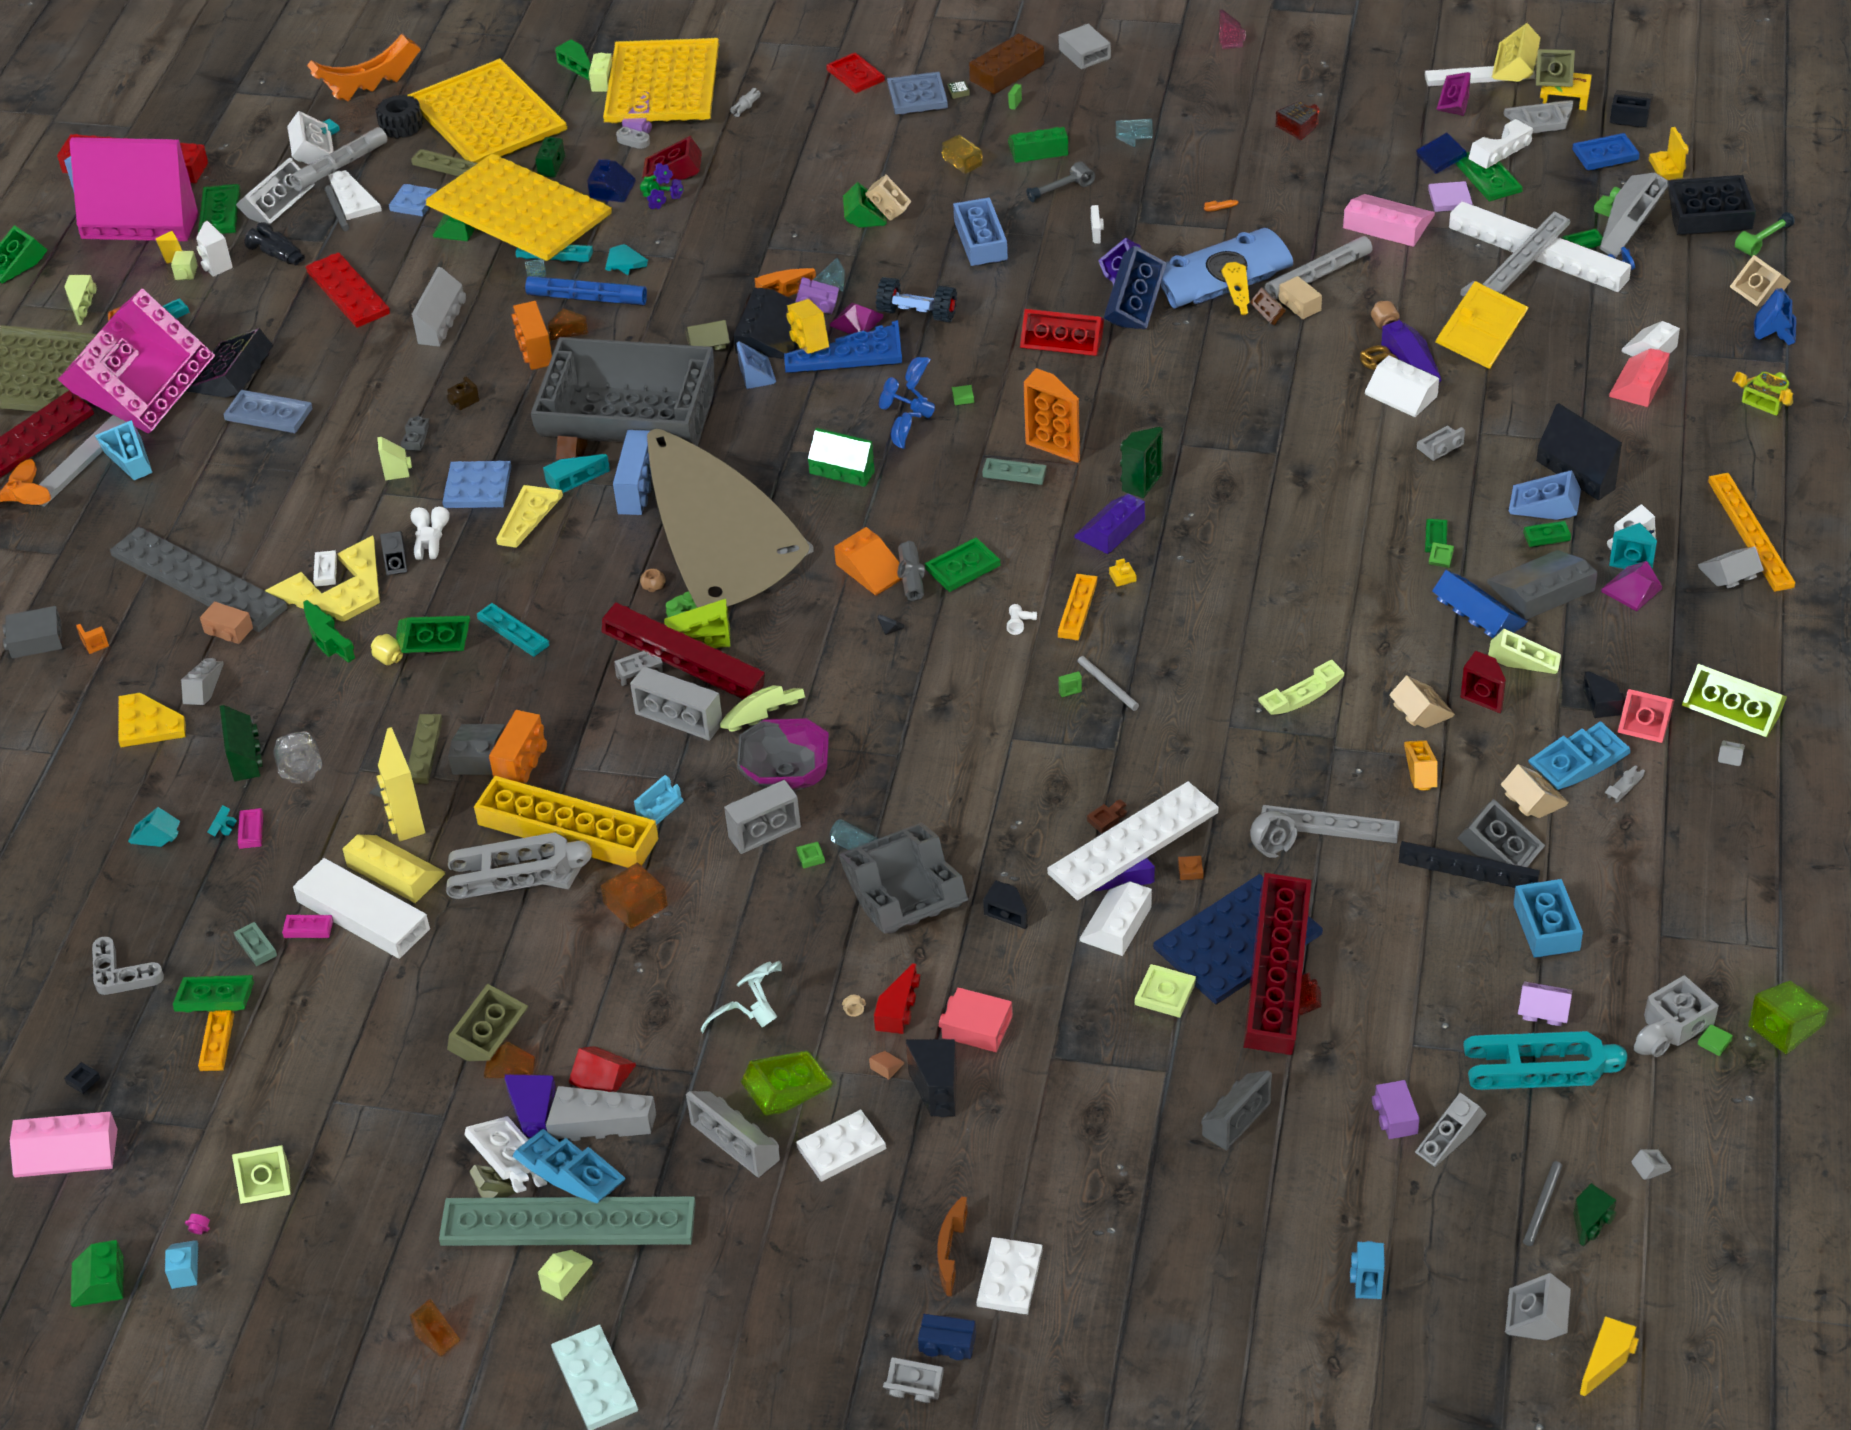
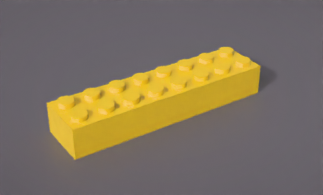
(533, 811)

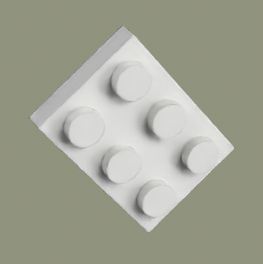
(841, 1145)
(1009, 1275)

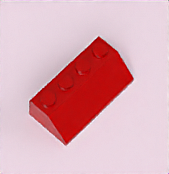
(1061, 332)

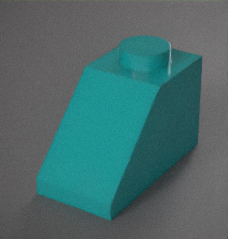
(155, 829)

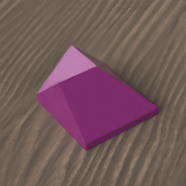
(1455, 94)
(856, 319)
(1634, 586)

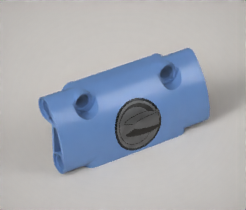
(1200, 275)

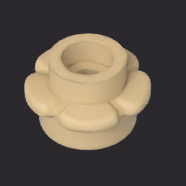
(853, 1005)

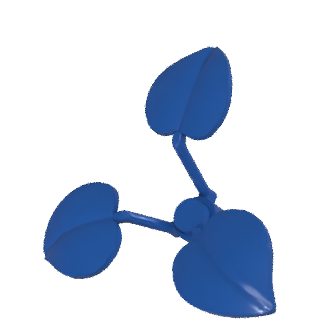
(920, 406)

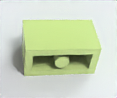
(600, 72)

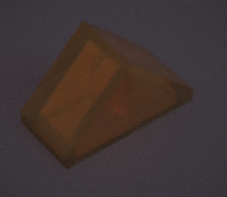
(567, 324)
(509, 1061)
(433, 1328)

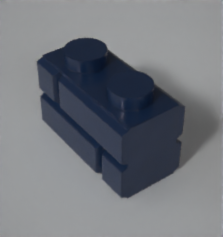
(947, 1336)

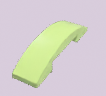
(1304, 692)

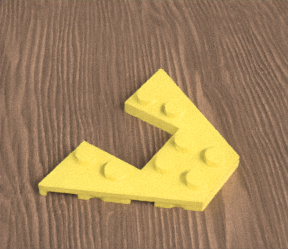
(346, 598)

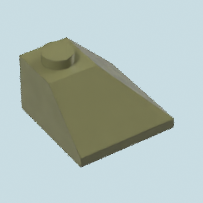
(1555, 68)

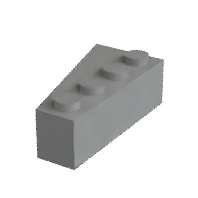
(599, 1114)

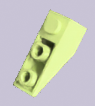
(80, 293)

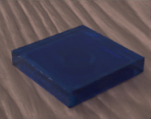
(1441, 153)

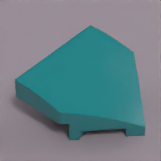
(624, 259)

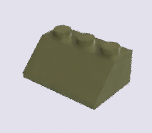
(485, 1025)

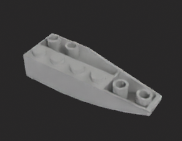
(1631, 209)

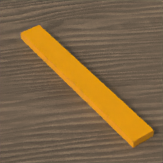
(1751, 531)

